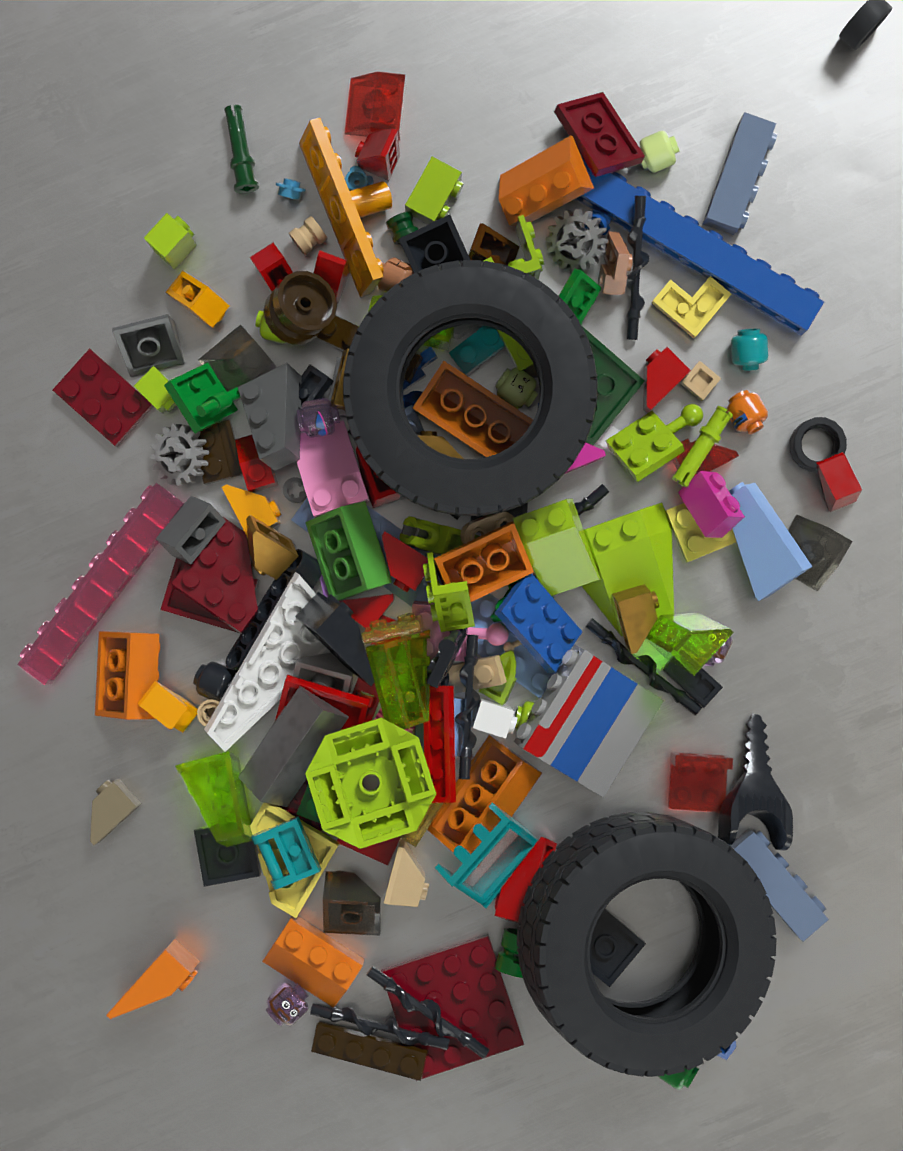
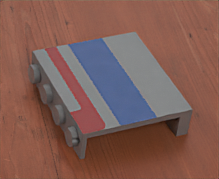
(588, 720)

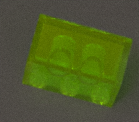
(688, 639)

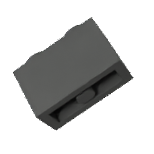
(191, 529)

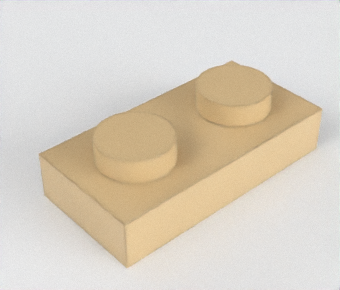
(487, 673)

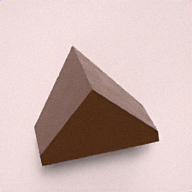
(492, 244)

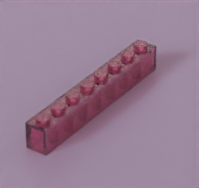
(100, 586)

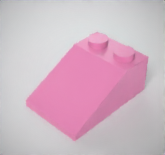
(330, 471)

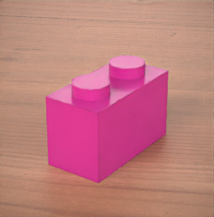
(711, 504)

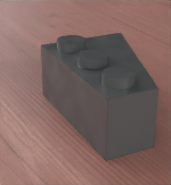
(272, 415)

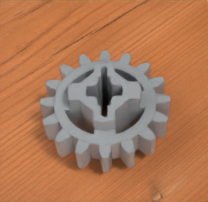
(572, 229)
(183, 468)

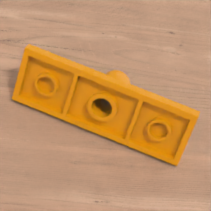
(346, 206)

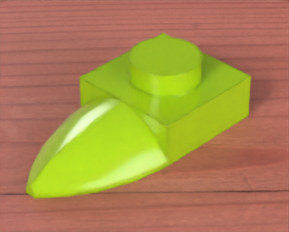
(501, 692)

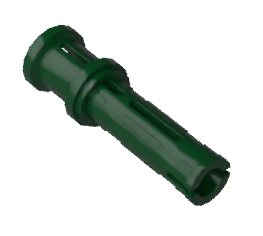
(241, 162)

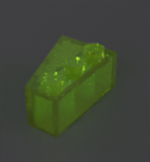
(400, 678)

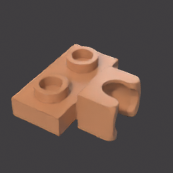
(618, 262)

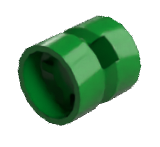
(506, 961)

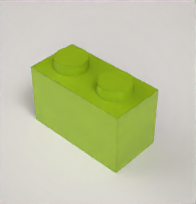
(434, 191)
(171, 240)

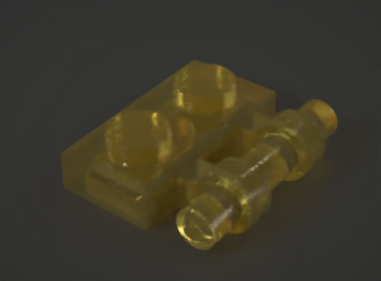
(404, 627)

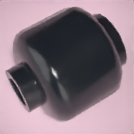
(213, 680)

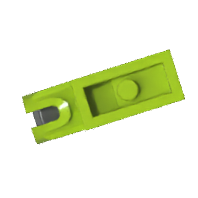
(430, 535)

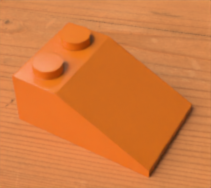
(168, 972)

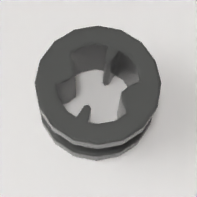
(289, 485)

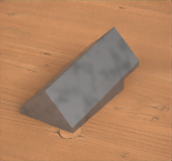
(288, 748)

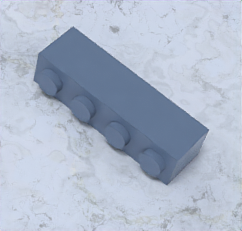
(739, 174)
(784, 891)

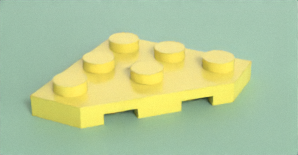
(293, 896)

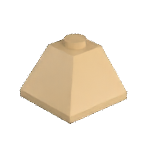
(406, 879)

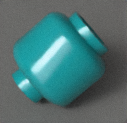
(749, 349)

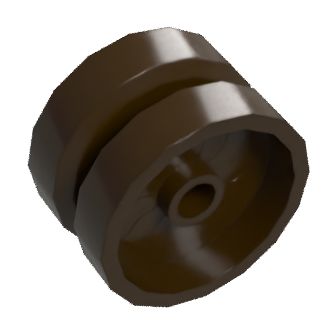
(300, 307)

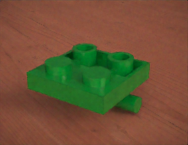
(202, 397)

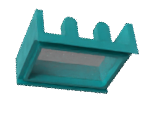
(492, 861)

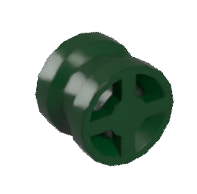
(401, 225)

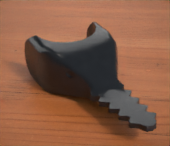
(757, 794)

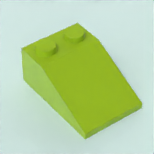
(557, 547)

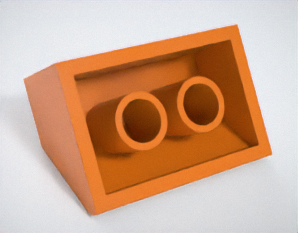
(544, 182)
(486, 562)
(125, 672)
(314, 960)

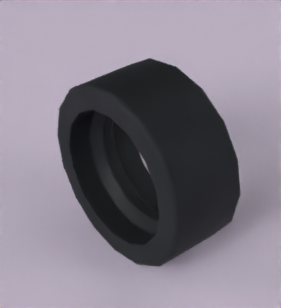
(865, 22)
(829, 425)

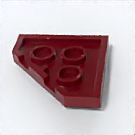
(222, 578)

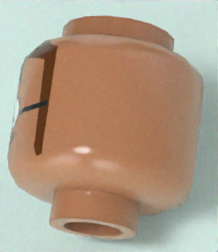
(394, 272)

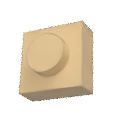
(700, 381)

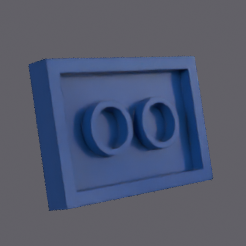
(538, 622)

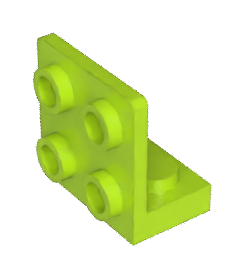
(533, 256)
(451, 600)

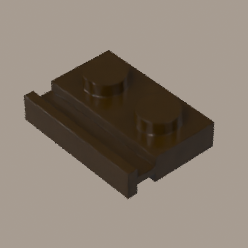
(222, 456)

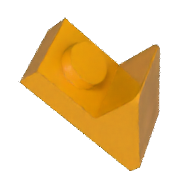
(168, 707)

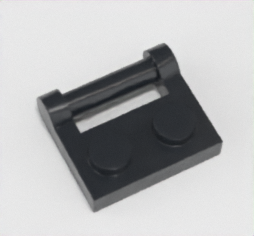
(446, 655)

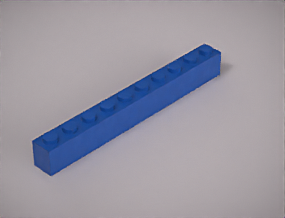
(705, 252)

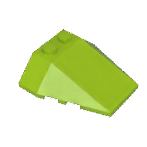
(630, 554)

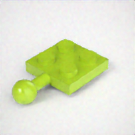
(651, 443)

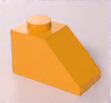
(198, 299)
(248, 503)

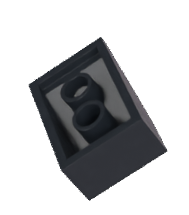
(338, 632)

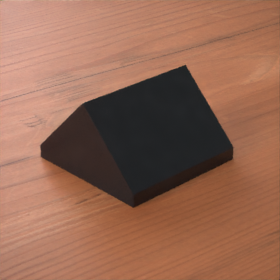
(434, 245)

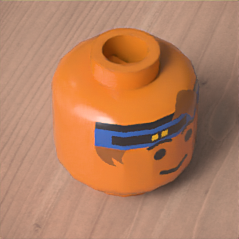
(747, 412)

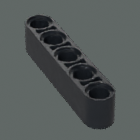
(308, 569)

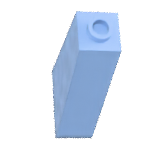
(765, 543)

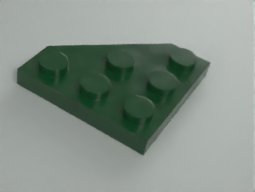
(615, 387)

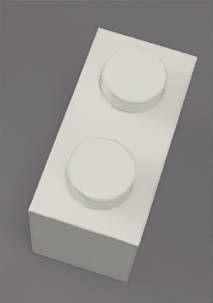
(493, 718)

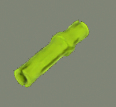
(708, 437)

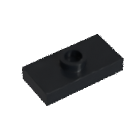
(700, 687)

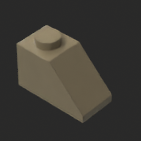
(110, 808)

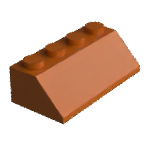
(471, 412)
(495, 778)

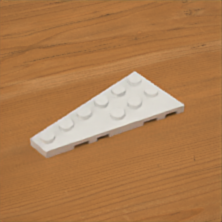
(266, 666)

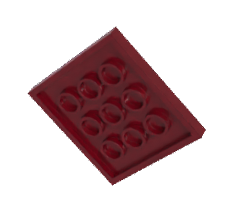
(469, 997)

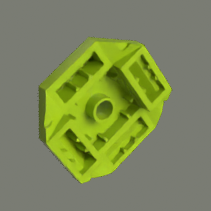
(374, 815)

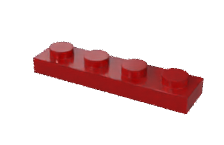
(440, 743)

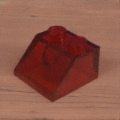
(375, 103)

